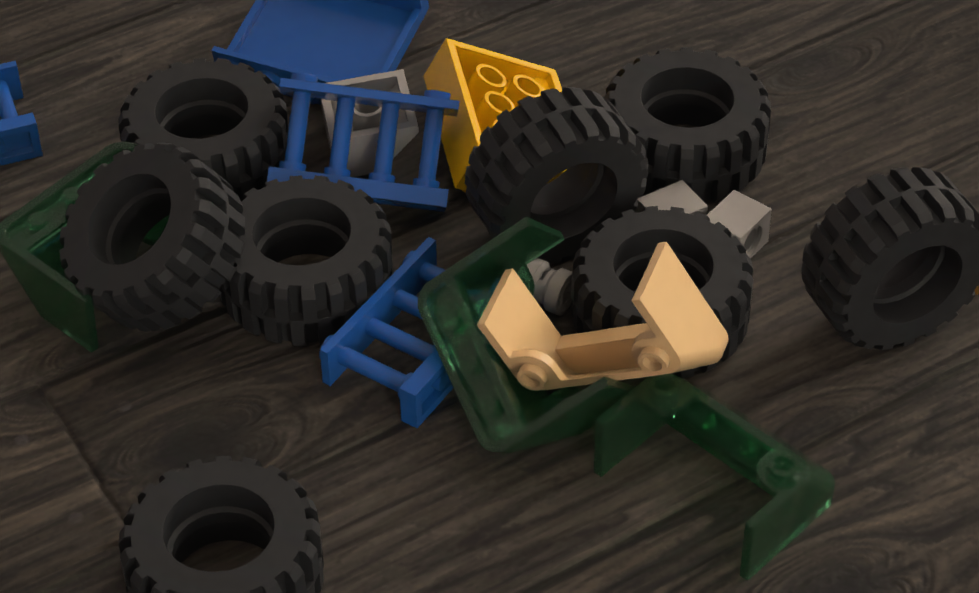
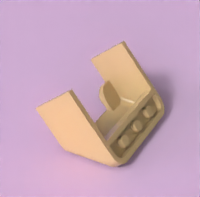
(677, 333)

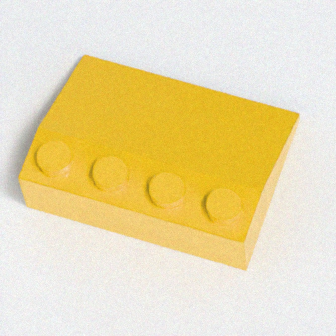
(485, 87)

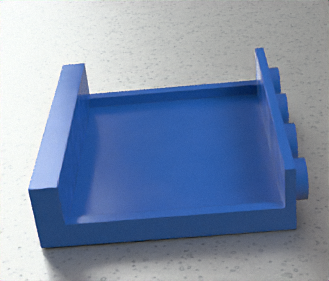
(324, 37)

